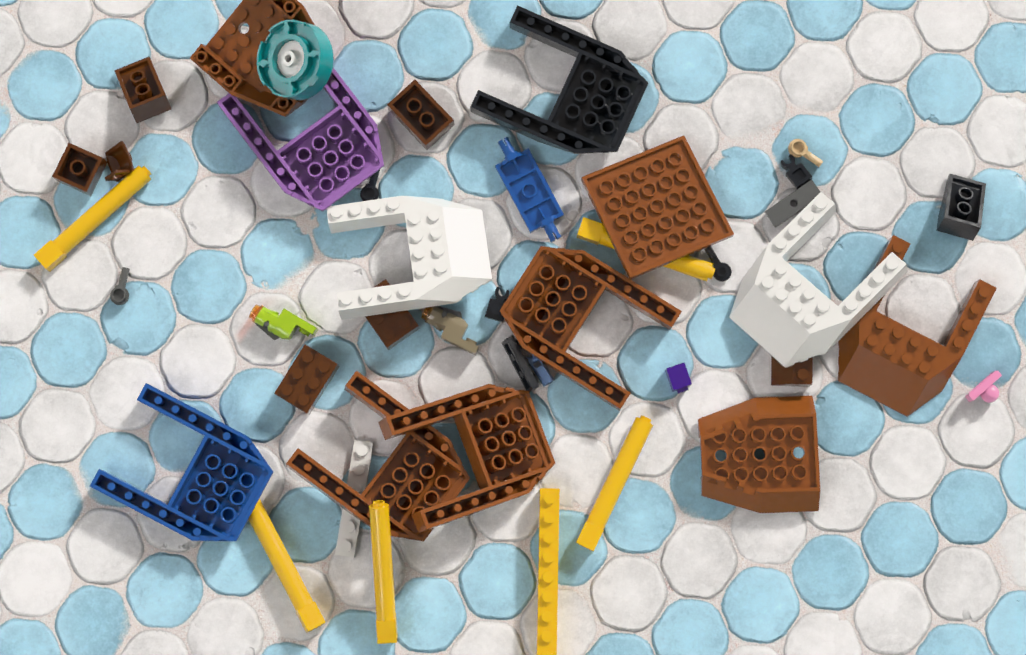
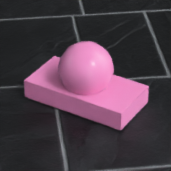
(986, 389)

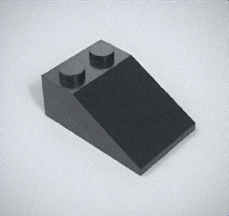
(961, 207)

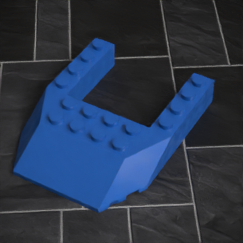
(215, 489)

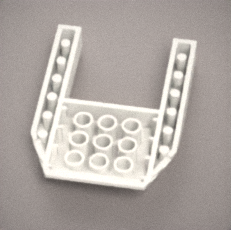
(444, 248)
(787, 310)

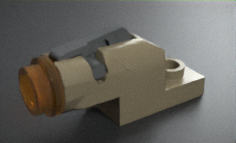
(452, 325)

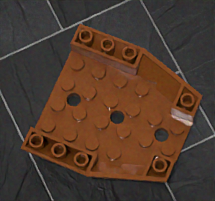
(232, 56)
(778, 480)

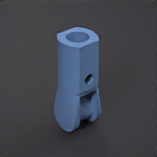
(541, 372)

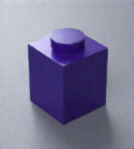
(678, 378)

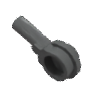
(120, 294)

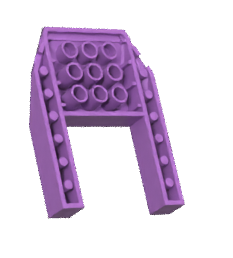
(325, 157)

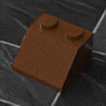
(796, 375)

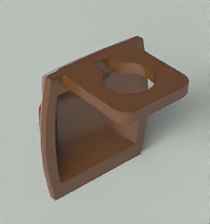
(119, 162)

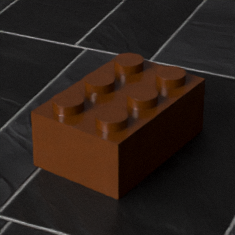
(420, 114)
(393, 326)
(307, 379)

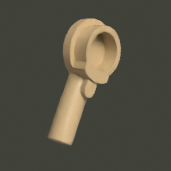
(799, 148)

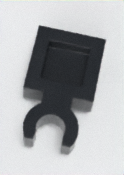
(797, 174)
(494, 306)

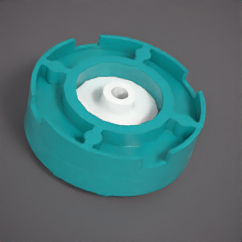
(295, 60)

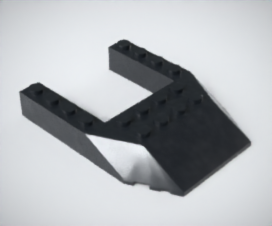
(593, 103)

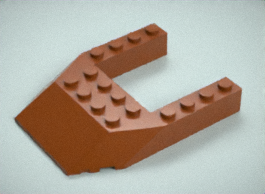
(557, 299)
(899, 363)
(500, 442)
(413, 478)

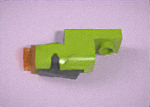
(281, 325)

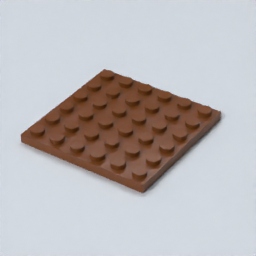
(657, 207)

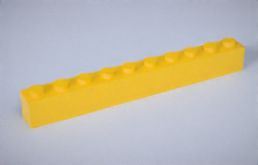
(548, 571)

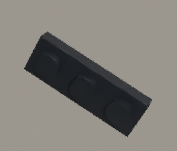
(520, 364)

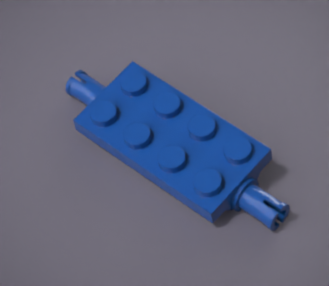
(529, 190)

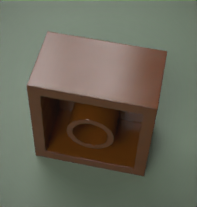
(79, 169)

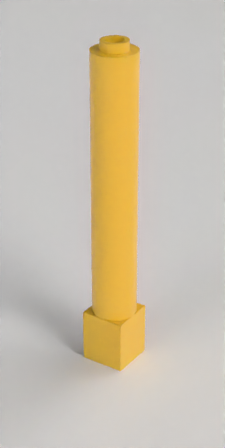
(595, 233)
(55, 251)
(615, 483)
(282, 563)
(383, 573)

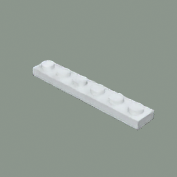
(357, 480)

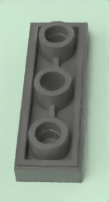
(783, 210)

